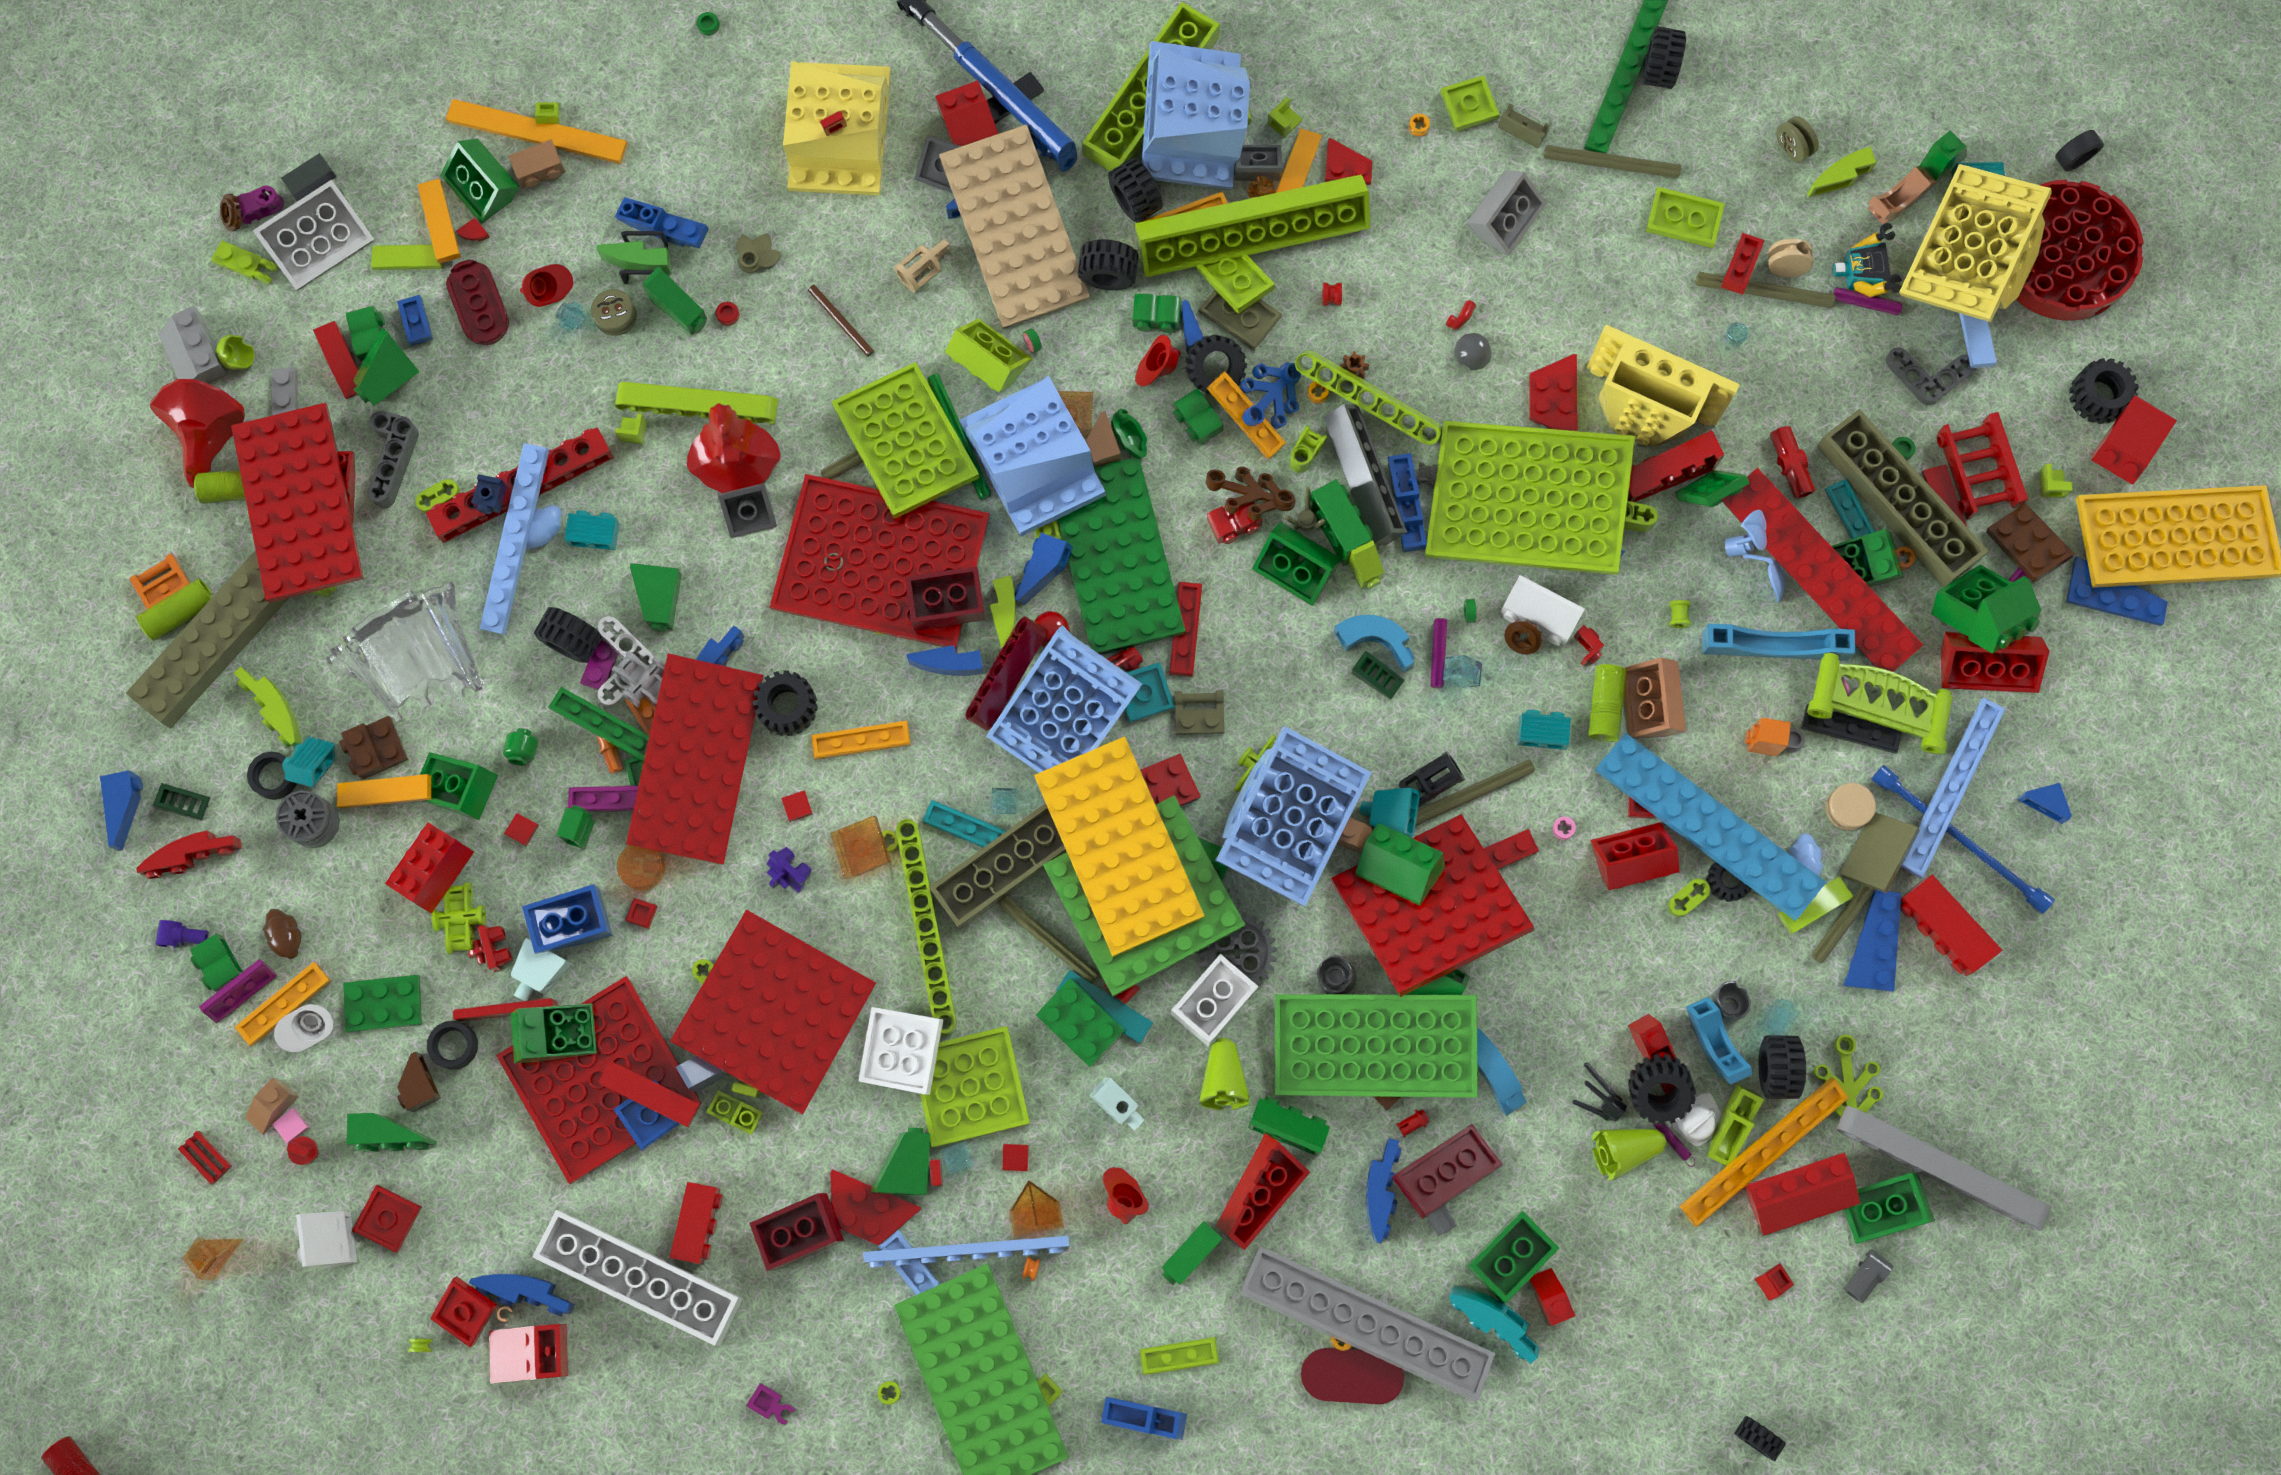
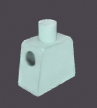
(536, 971)
(1108, 1095)

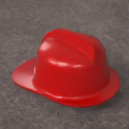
(547, 285)
(1158, 361)
(1124, 1195)

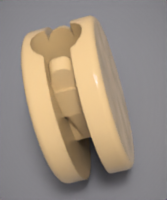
(1790, 257)
(1850, 806)

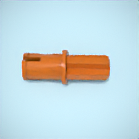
(610, 755)

